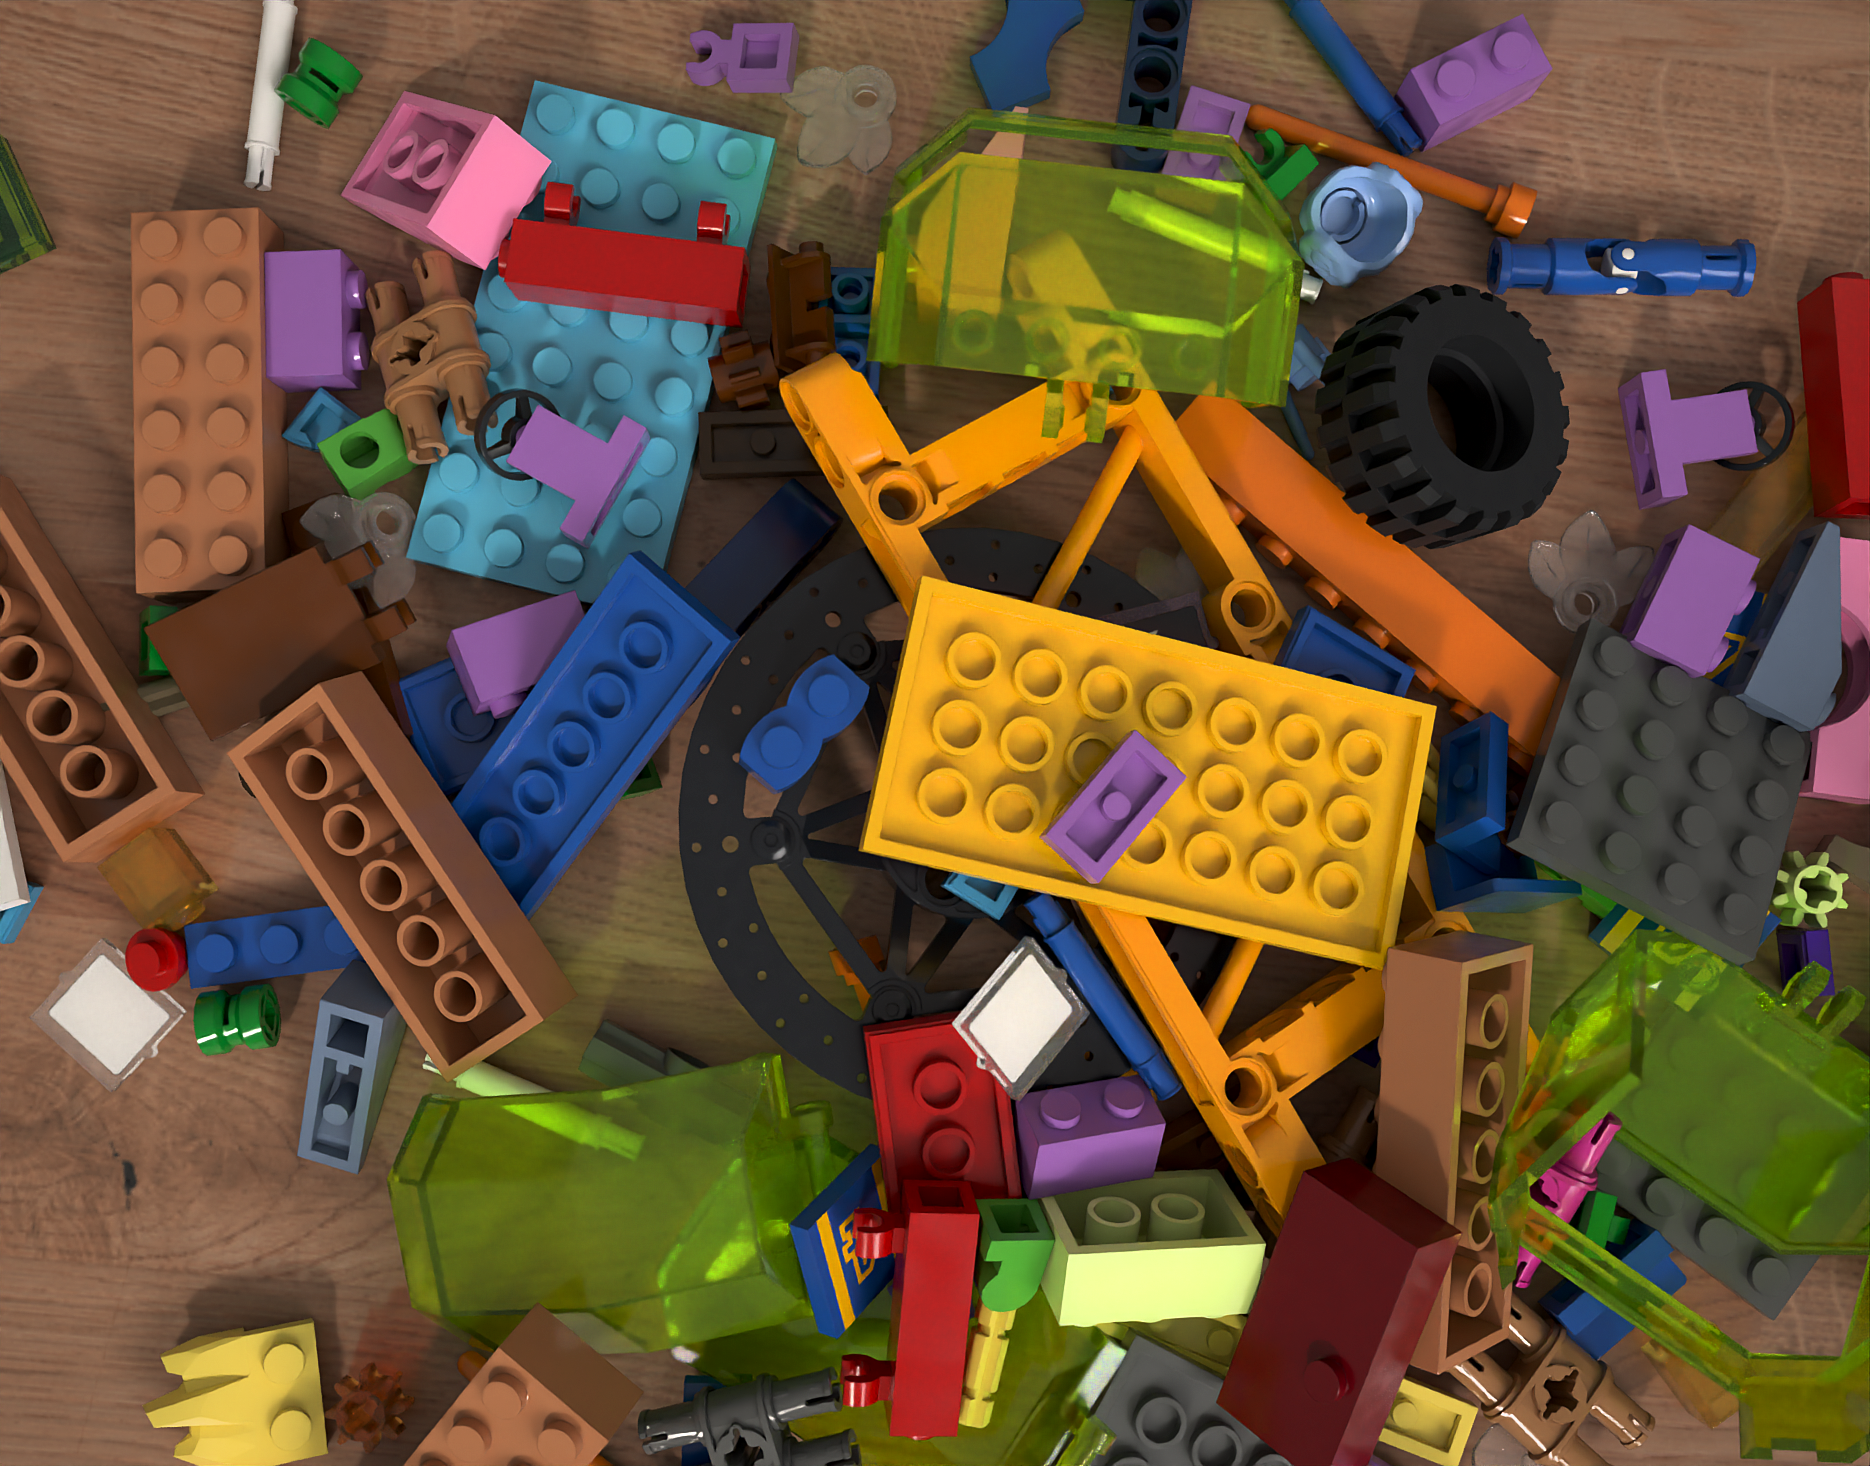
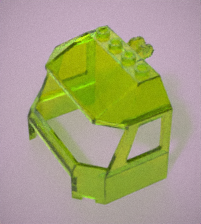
(1088, 269)
(1743, 1111)

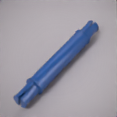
(1354, 73)
(1103, 995)

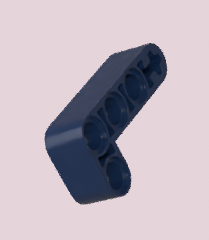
(1154, 56)
(765, 557)

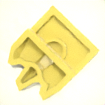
(245, 1397)

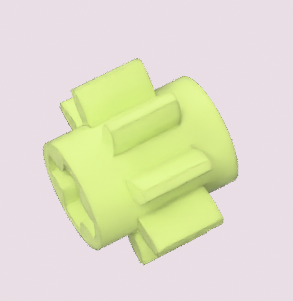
(1821, 882)

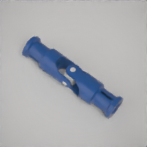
(1627, 266)

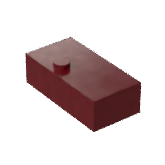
(1337, 1316)

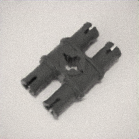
(760, 1415)

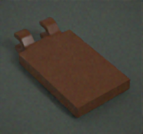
(275, 636)

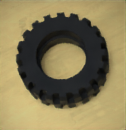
(1501, 408)

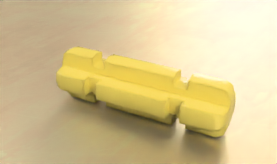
(983, 1364)

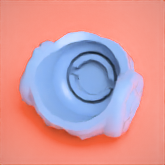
(1357, 222)

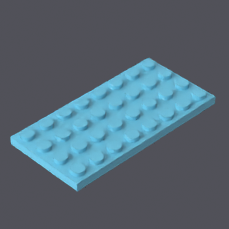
(636, 176)

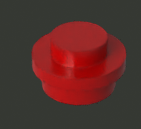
(156, 958)

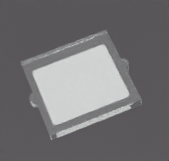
(106, 1016)
(1021, 1018)

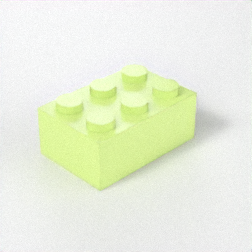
(1151, 1251)

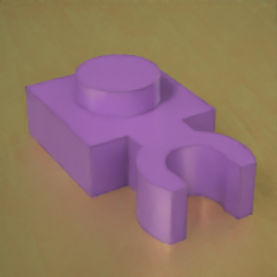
(753, 61)

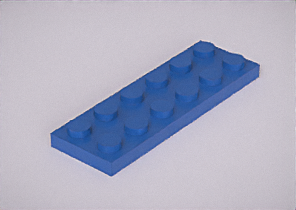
(590, 726)

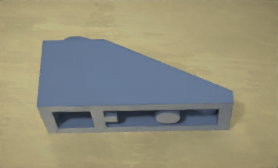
(1795, 641)
(349, 1069)

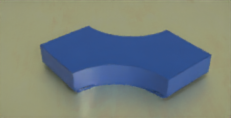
(1014, 63)

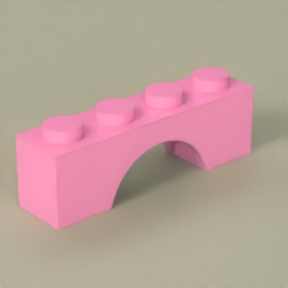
(1841, 745)

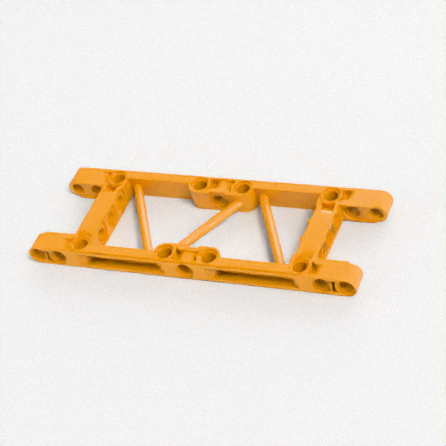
(1333, 1015)

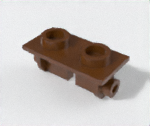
(795, 283)

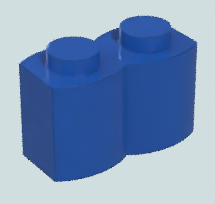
(790, 738)

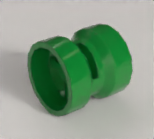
(318, 83)
(237, 1019)

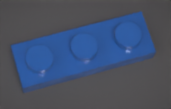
(267, 946)

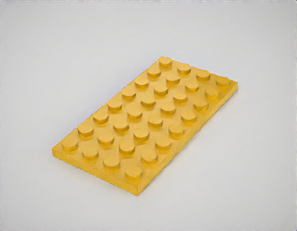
(1277, 835)

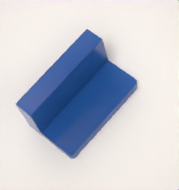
(1473, 791)
(1510, 890)
(1593, 1323)

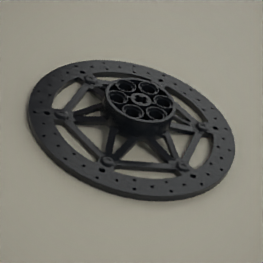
(785, 834)

